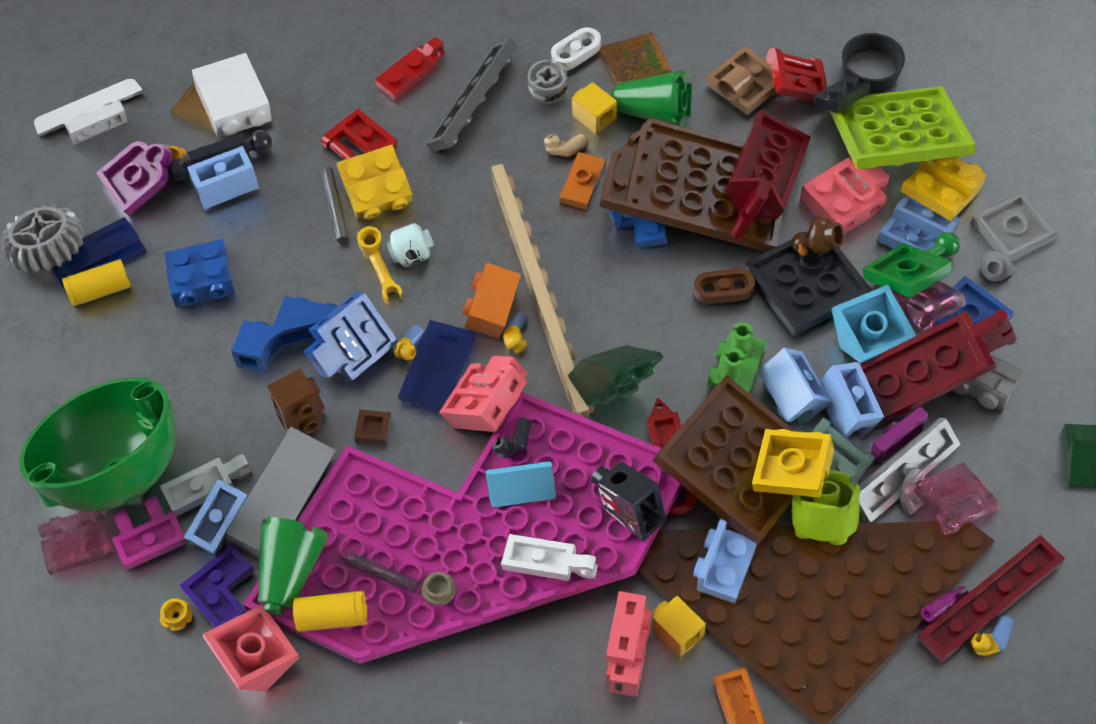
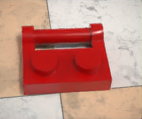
(796, 75)
(359, 131)

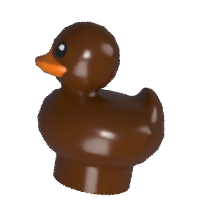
(822, 237)

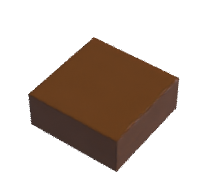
(373, 427)

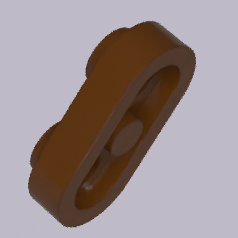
(722, 284)

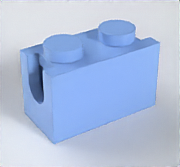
(223, 177)
(794, 386)
(852, 400)
(215, 517)

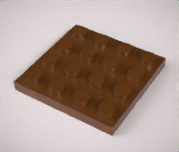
(718, 456)

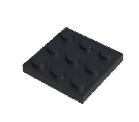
(805, 286)

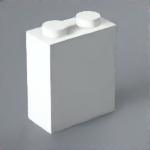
(232, 95)

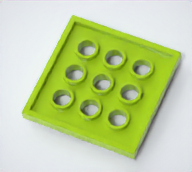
(903, 128)

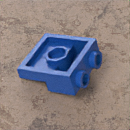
(199, 273)

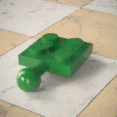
(912, 269)

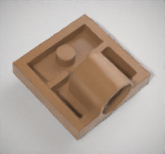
(743, 80)

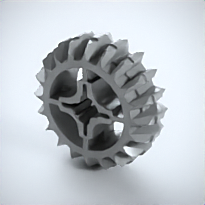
(42, 238)

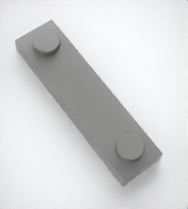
(922, 452)

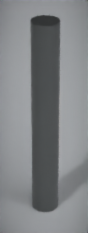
(335, 205)

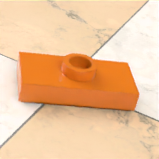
(582, 181)
(738, 697)

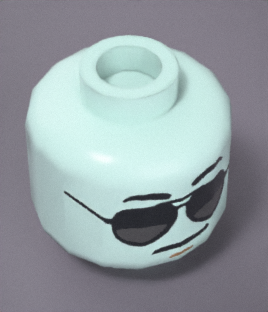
(410, 245)

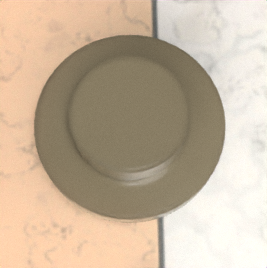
(438, 589)

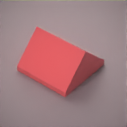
(252, 649)

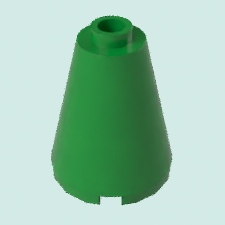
(656, 97)
(286, 561)

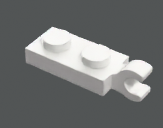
(194, 487)
(546, 558)

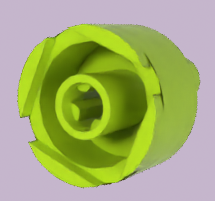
(830, 516)

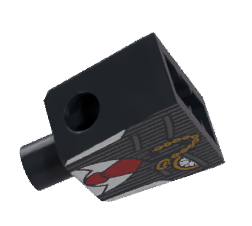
(630, 498)

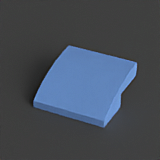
(915, 226)

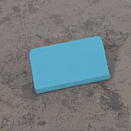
(521, 484)

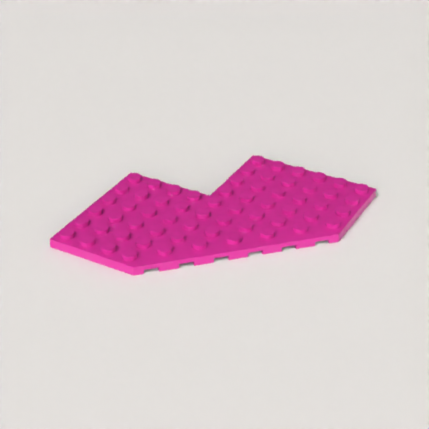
(431, 529)

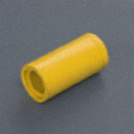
(96, 283)
(330, 611)

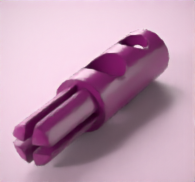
(939, 606)

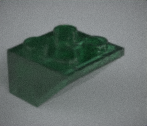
(613, 373)

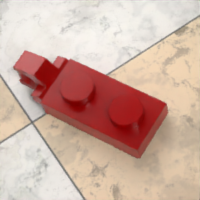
(410, 69)

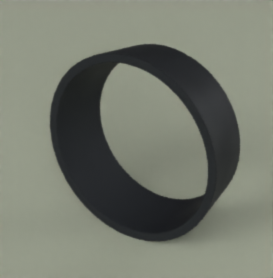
(879, 43)

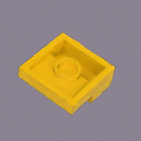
(375, 182)
(945, 185)
(793, 462)

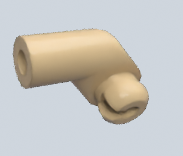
(562, 148)

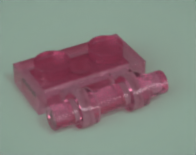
(76, 547)

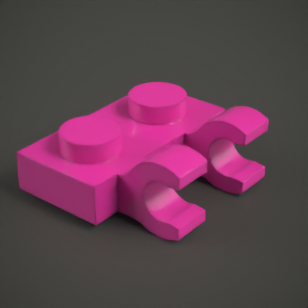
(150, 539)

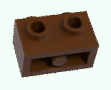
(297, 402)

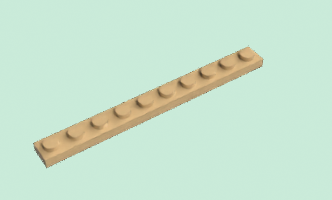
(537, 280)

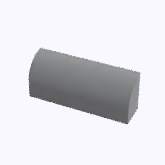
(280, 489)

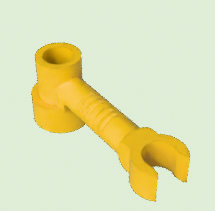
(370, 242)

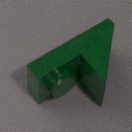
(1080, 455)

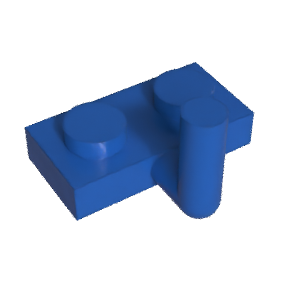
(646, 232)

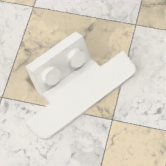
(90, 114)

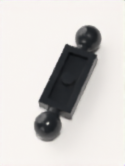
(259, 142)

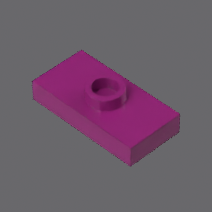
(898, 435)

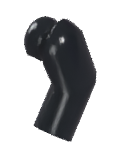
(518, 442)

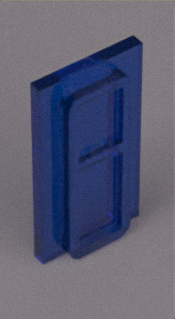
(102, 247)
(437, 366)

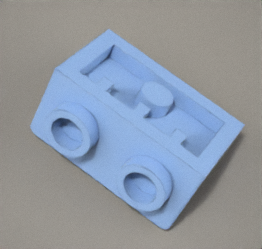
(725, 563)

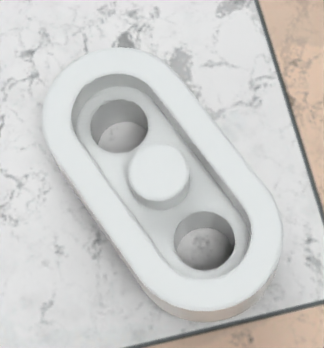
(571, 50)

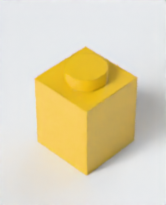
(594, 108)
(677, 626)

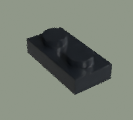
(842, 94)

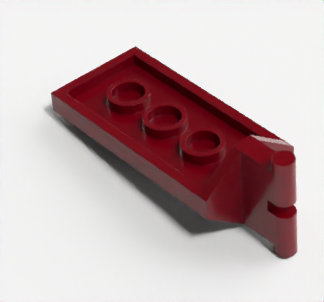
(765, 170)
(936, 362)

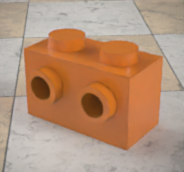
(491, 301)

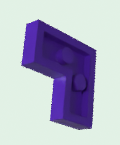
(212, 584)

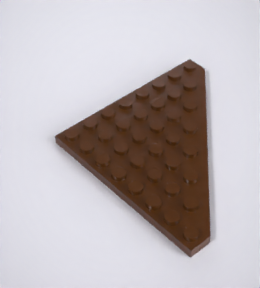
(819, 613)

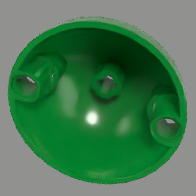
(101, 446)

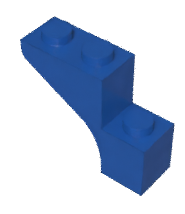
(260, 343)

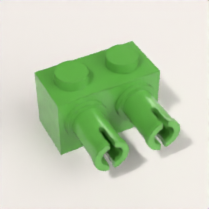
(739, 358)

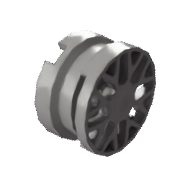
(547, 80)

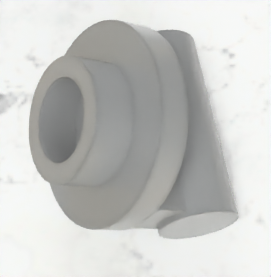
(996, 266)

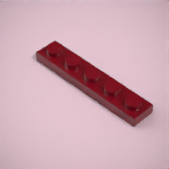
(990, 598)

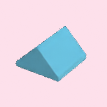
(871, 324)

